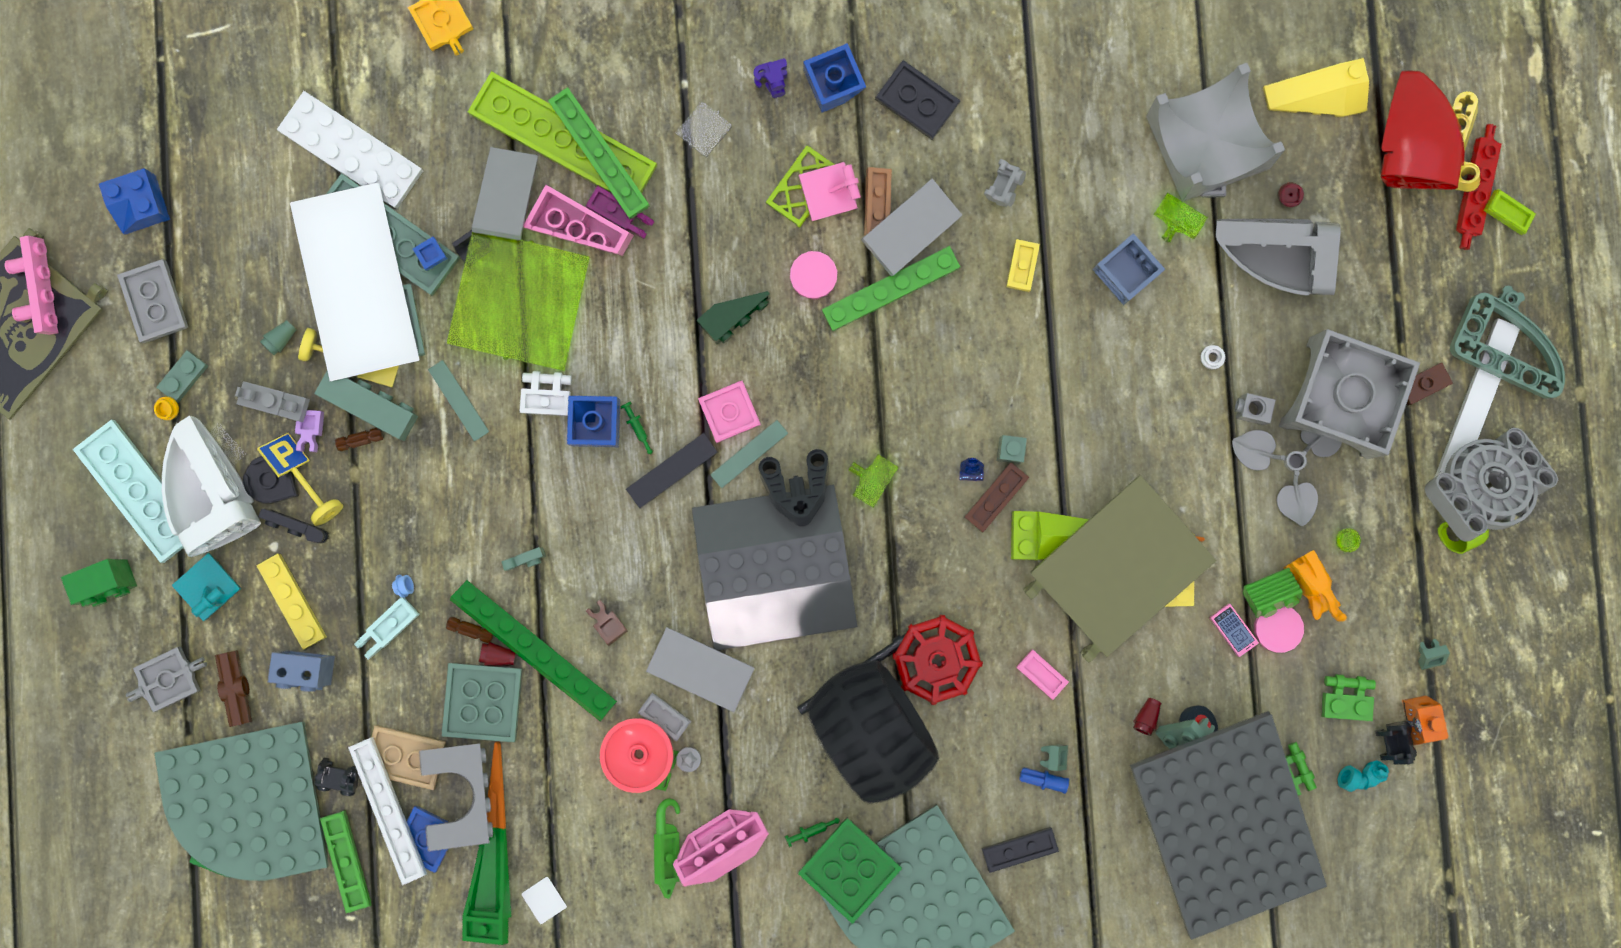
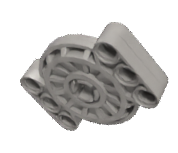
(1517, 479)

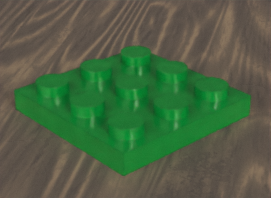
(849, 870)

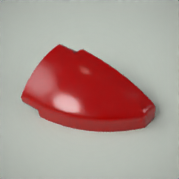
(1421, 137)

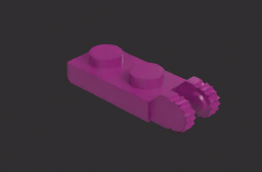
(606, 206)

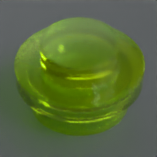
(1348, 540)

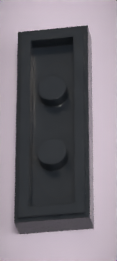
(1020, 849)

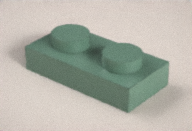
(182, 376)

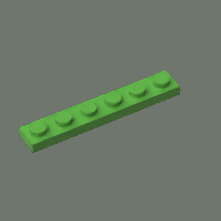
(598, 153)
(891, 288)

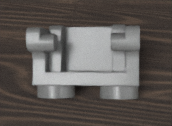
(1005, 184)

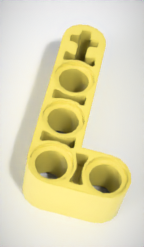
(1468, 122)

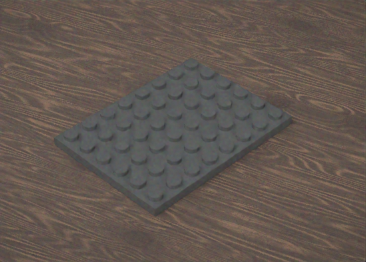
(1229, 825)

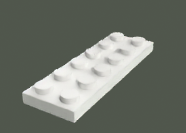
(349, 149)

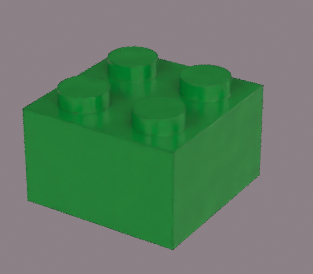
(99, 582)

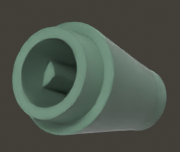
(278, 337)

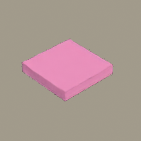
(729, 411)

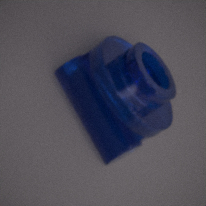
(971, 470)

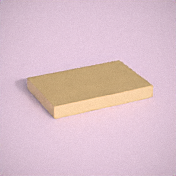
(401, 755)

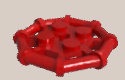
(926, 652)

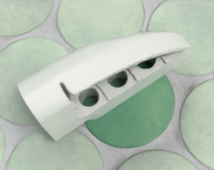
(203, 491)

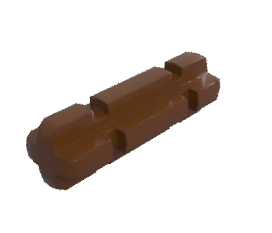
(359, 439)
(469, 629)

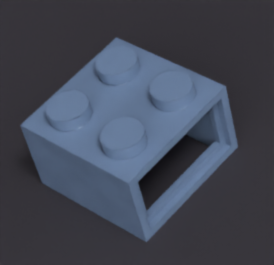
(1128, 269)
(288, 670)

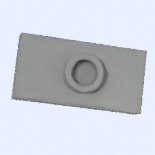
(665, 716)

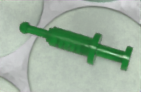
(636, 425)
(810, 831)

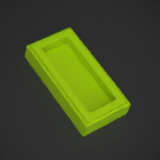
(1509, 212)

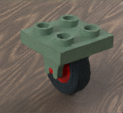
(1192, 724)

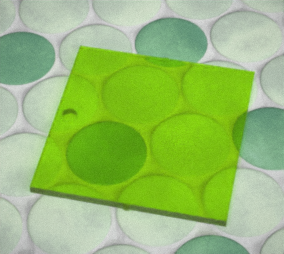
(518, 300)

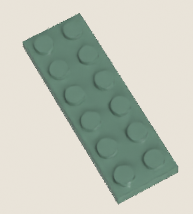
(404, 238)

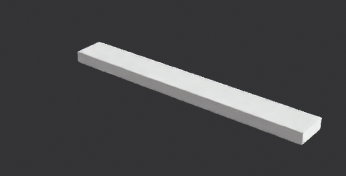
(1479, 394)

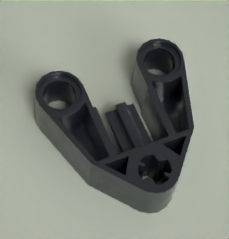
(799, 500)

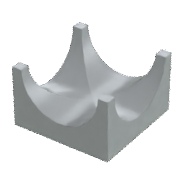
(1212, 136)
(1352, 393)

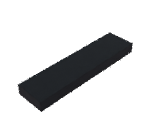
(671, 470)

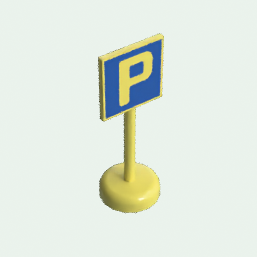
(283, 458)

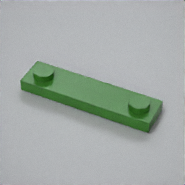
(345, 861)

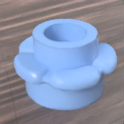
(403, 586)

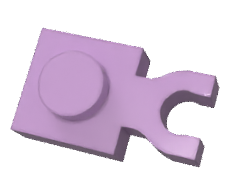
(309, 430)

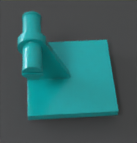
(206, 587)

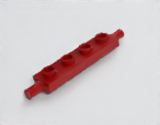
(1471, 213)

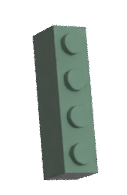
(368, 405)

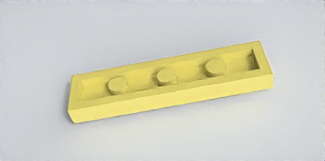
(291, 601)

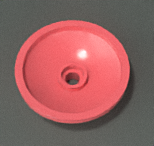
(620, 760)

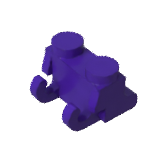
(774, 73)

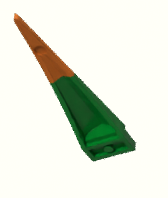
(489, 892)

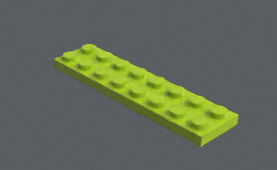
(540, 129)

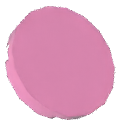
(813, 275)
(1280, 631)

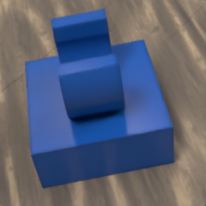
(430, 253)

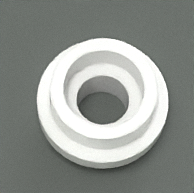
(1218, 352)

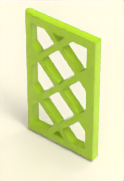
(782, 186)

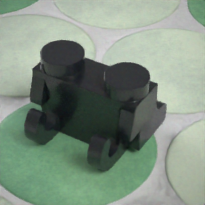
(1398, 743)
(336, 778)

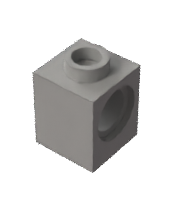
(1264, 405)

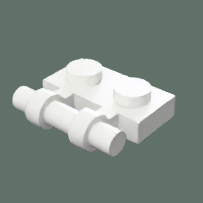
(545, 401)

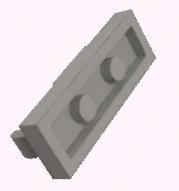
(272, 401)

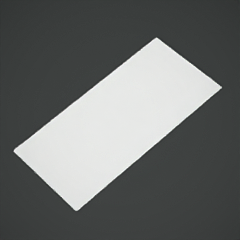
(354, 281)

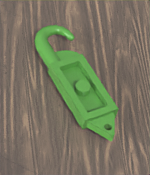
(666, 849)

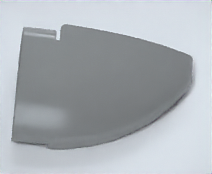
(1284, 252)

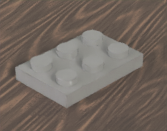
(152, 301)

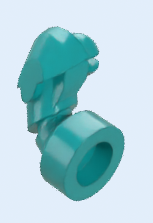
(1372, 774)

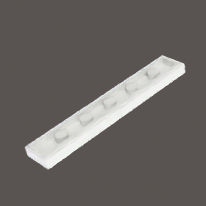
(387, 811)

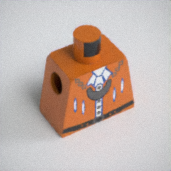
(1426, 720)

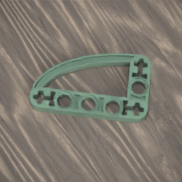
(1515, 377)

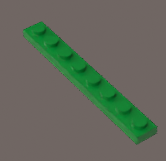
(533, 650)

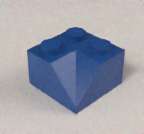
(833, 77)
(134, 200)
(593, 421)

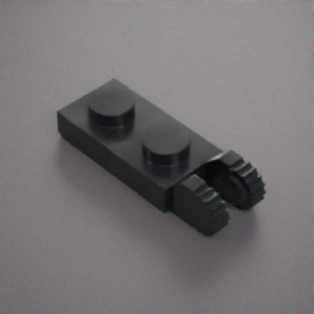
(295, 526)

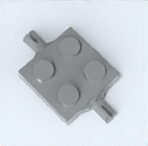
(166, 679)

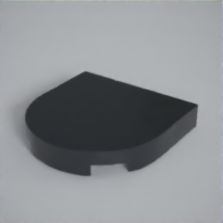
(264, 484)

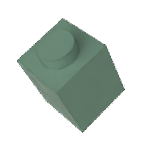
(1011, 449)

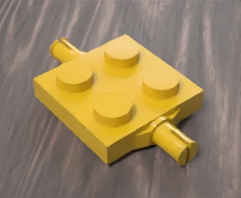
(441, 22)

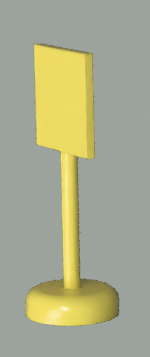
(308, 345)

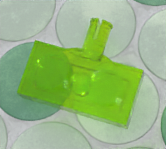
(1179, 217)
(873, 479)

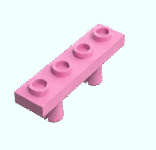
(38, 284)

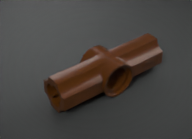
(233, 688)

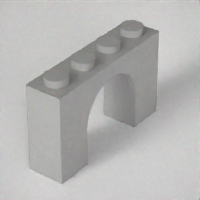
(473, 826)

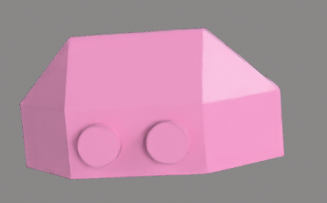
(719, 846)

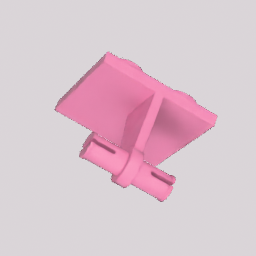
(830, 190)

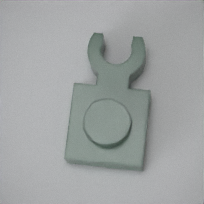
(530, 558)

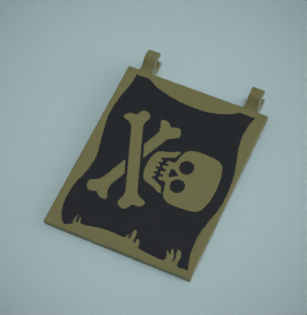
(31, 356)

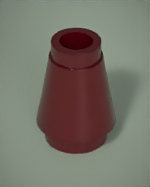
(493, 654)
(1148, 716)

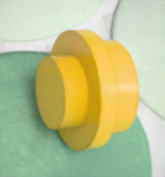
(166, 408)

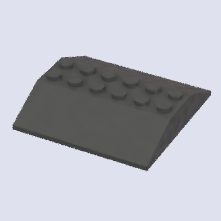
(772, 576)

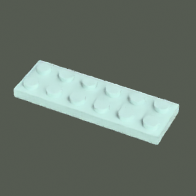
(130, 485)

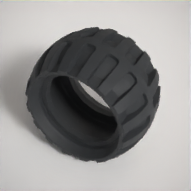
(872, 732)

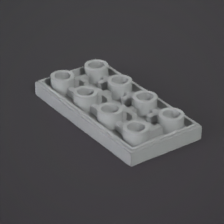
(505, 193)
(911, 227)
(700, 669)

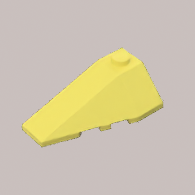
(1331, 90)

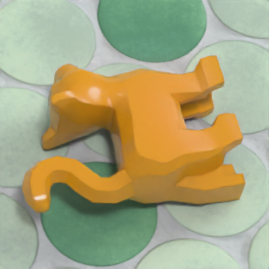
(1316, 586)

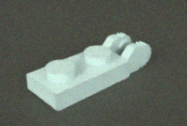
(388, 626)

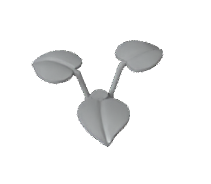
(1294, 501)

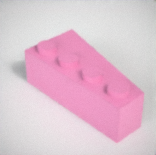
(568, 220)

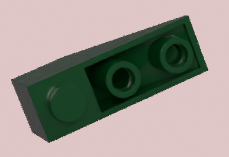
(728, 315)

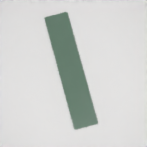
(458, 400)
(749, 454)

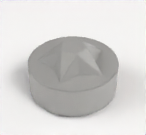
(688, 759)

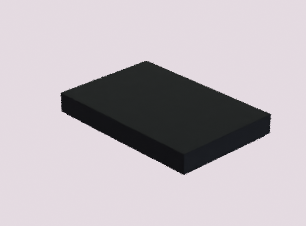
(917, 100)

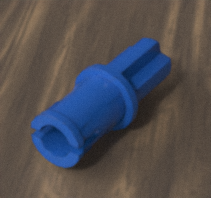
(1044, 780)

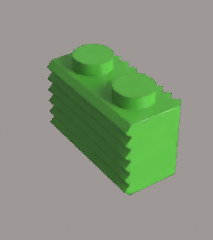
(1273, 593)

